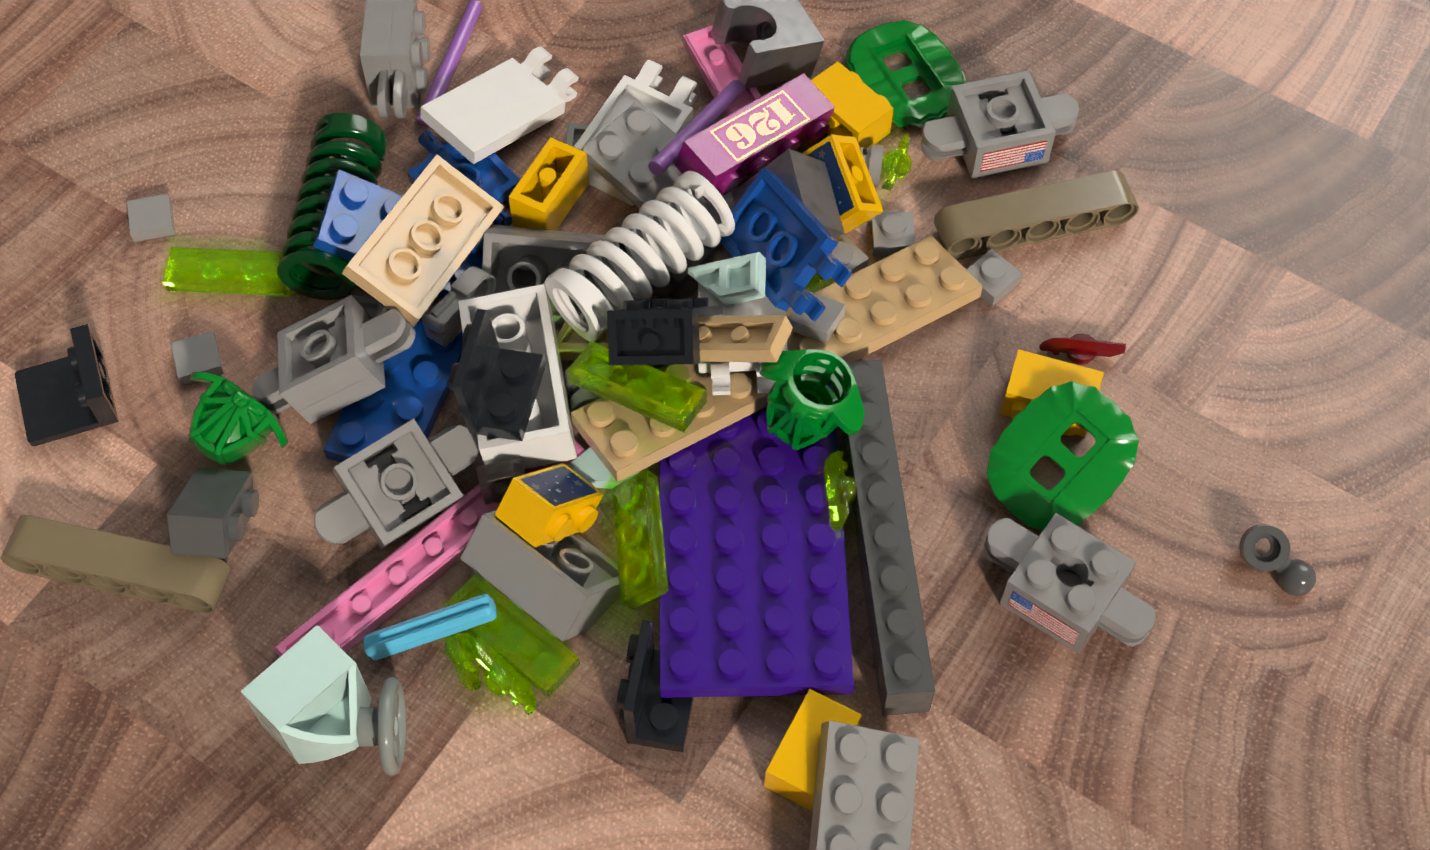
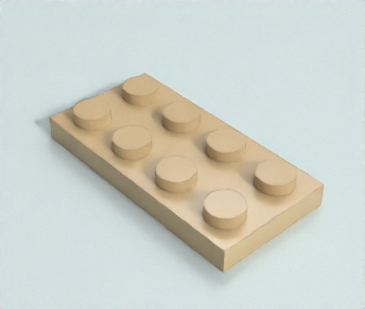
(423, 240)

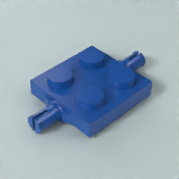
(489, 173)

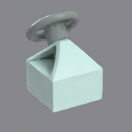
(321, 706)

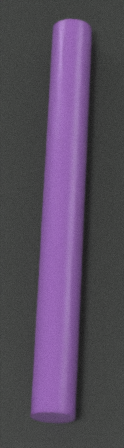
(453, 54)
(699, 123)

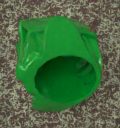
(805, 408)
(230, 421)

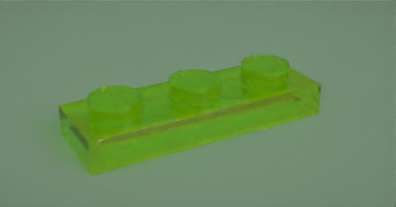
(224, 272)
(638, 388)
(639, 540)
(521, 640)

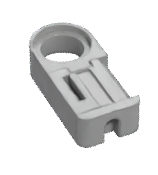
(444, 320)

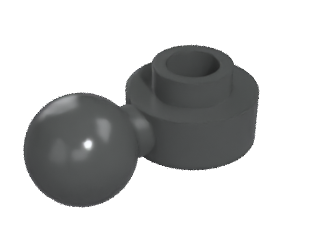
(1294, 575)

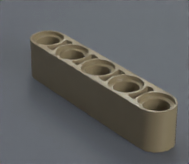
(1036, 214)
(115, 564)

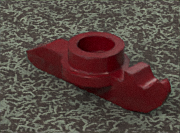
(1082, 348)

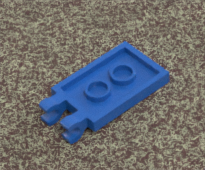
(791, 240)

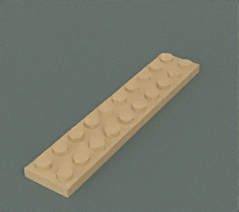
(879, 309)

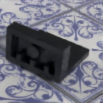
(657, 331)
(494, 384)
(67, 392)
(643, 712)

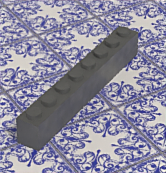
(887, 553)

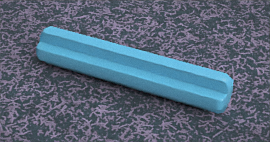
(430, 627)

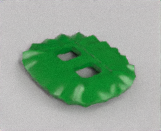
(929, 63)
(1038, 433)

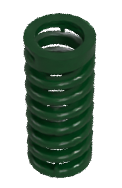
(349, 158)

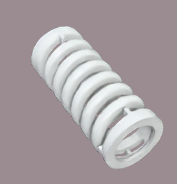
(647, 261)

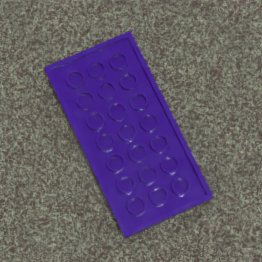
(752, 569)

